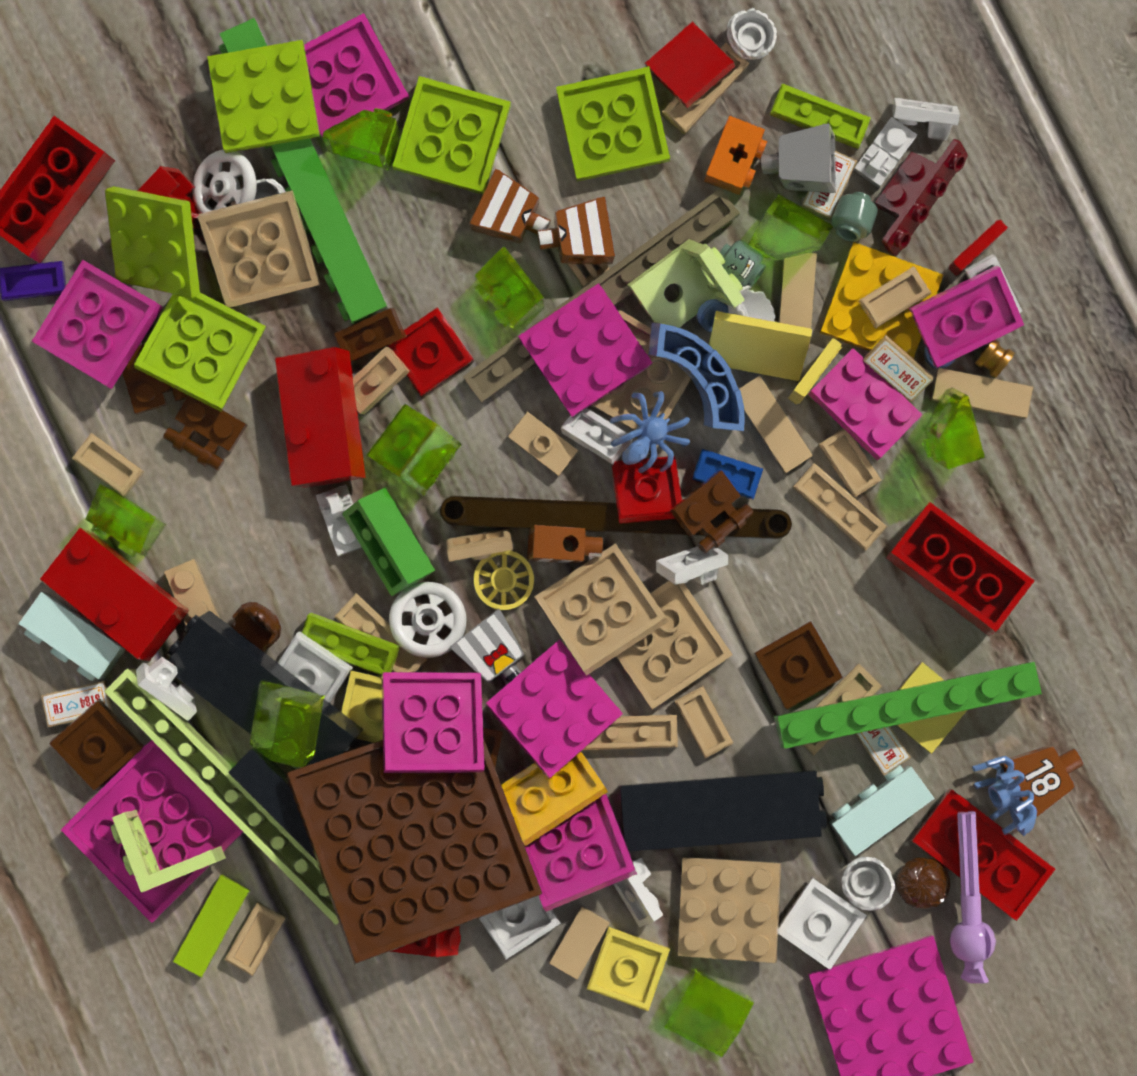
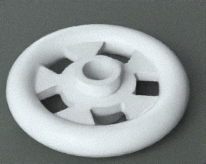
(224, 185)
(406, 603)

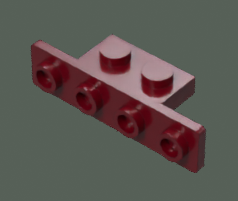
(915, 191)

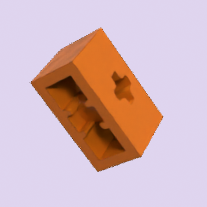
(736, 137)

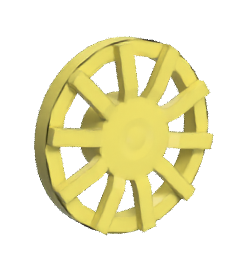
(504, 580)

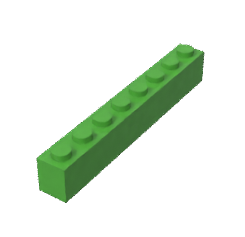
(907, 705)

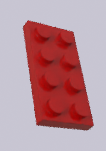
(1006, 867)

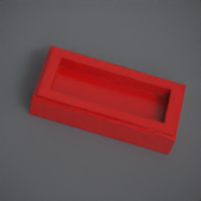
(977, 247)

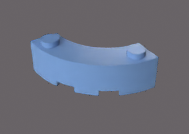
(708, 371)

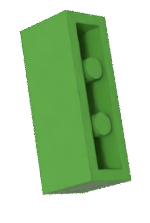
(388, 541)

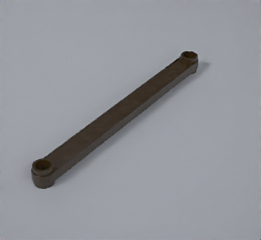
(589, 515)

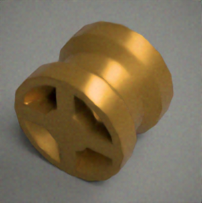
(994, 358)

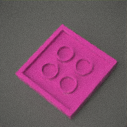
(351, 73)
(97, 324)
(585, 350)
(553, 709)
(432, 722)
(580, 855)

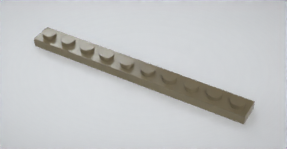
(695, 225)

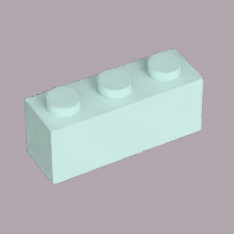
(71, 637)
(880, 809)

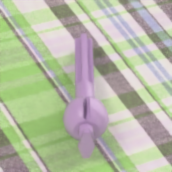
(971, 939)

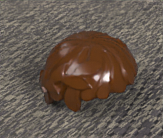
(257, 624)
(923, 883)

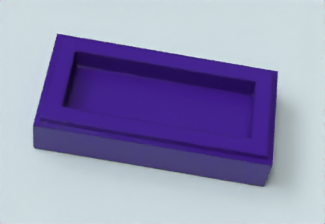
(32, 281)

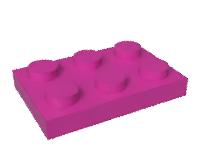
(967, 316)
(865, 404)

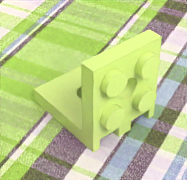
(699, 277)
(141, 859)

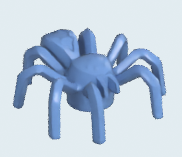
(650, 432)
(1006, 794)

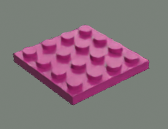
(174, 815)
(892, 1013)

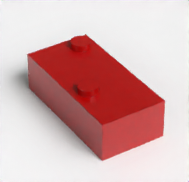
(49, 188)
(320, 417)
(960, 569)
(114, 594)

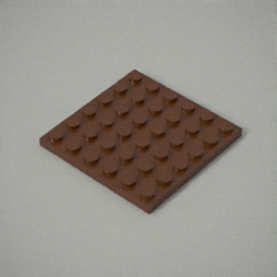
(410, 847)

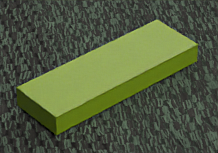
(811, 111)
(351, 644)
(211, 925)

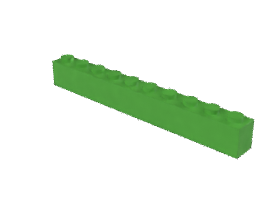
(319, 208)

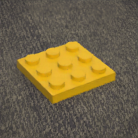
(862, 274)

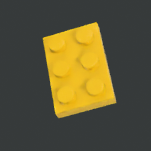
(545, 802)

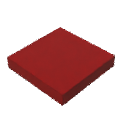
(689, 64)
(431, 352)
(645, 494)

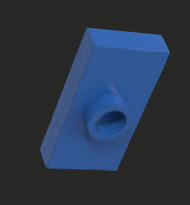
(741, 474)

